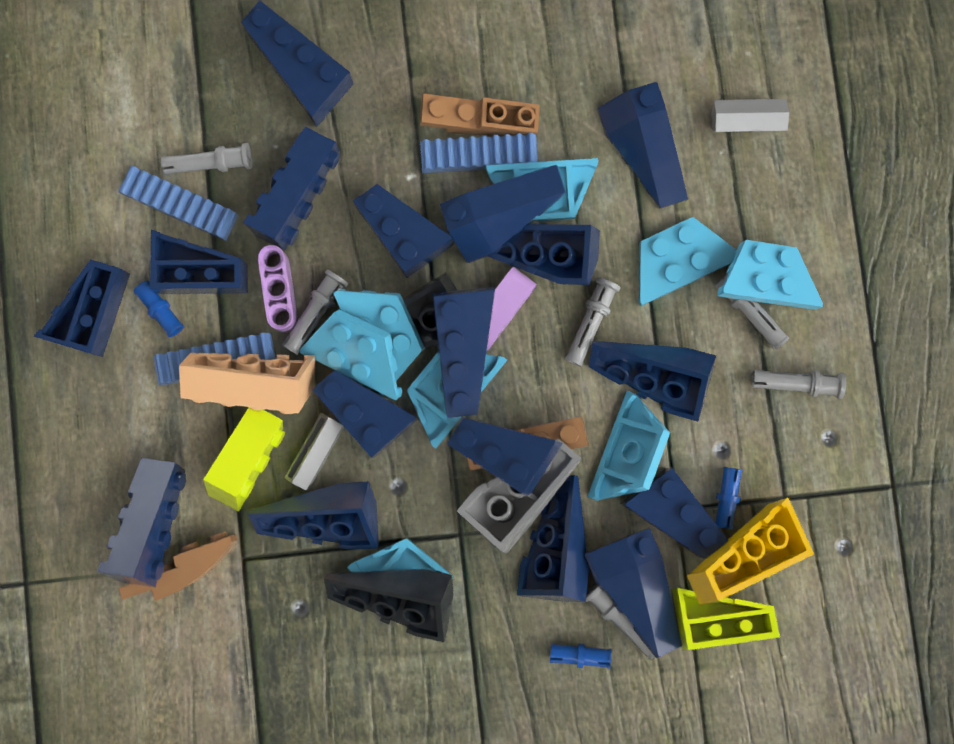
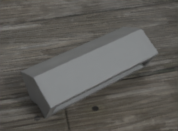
(750, 115)
(314, 452)

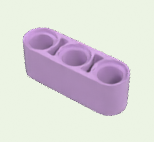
(272, 276)
(508, 299)

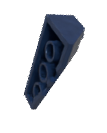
(643, 135)
(493, 214)
(554, 252)
(666, 374)
(333, 514)
(556, 559)
(638, 584)

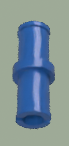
(158, 309)
(728, 497)
(580, 655)

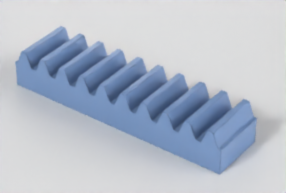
(476, 153)
(178, 203)
(168, 364)

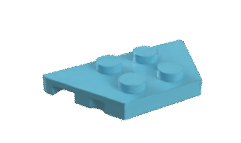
(575, 176)
(680, 258)
(770, 276)
(389, 314)
(356, 351)
(428, 397)
(630, 452)
(399, 556)

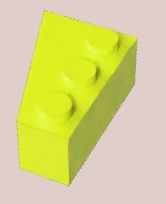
(243, 458)
(722, 621)

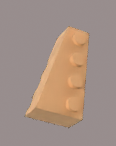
(248, 381)

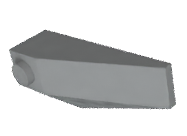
(505, 513)

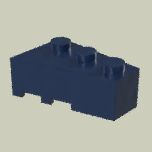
(401, 230)
(194, 269)
(88, 310)
(363, 413)
(506, 453)
(677, 514)

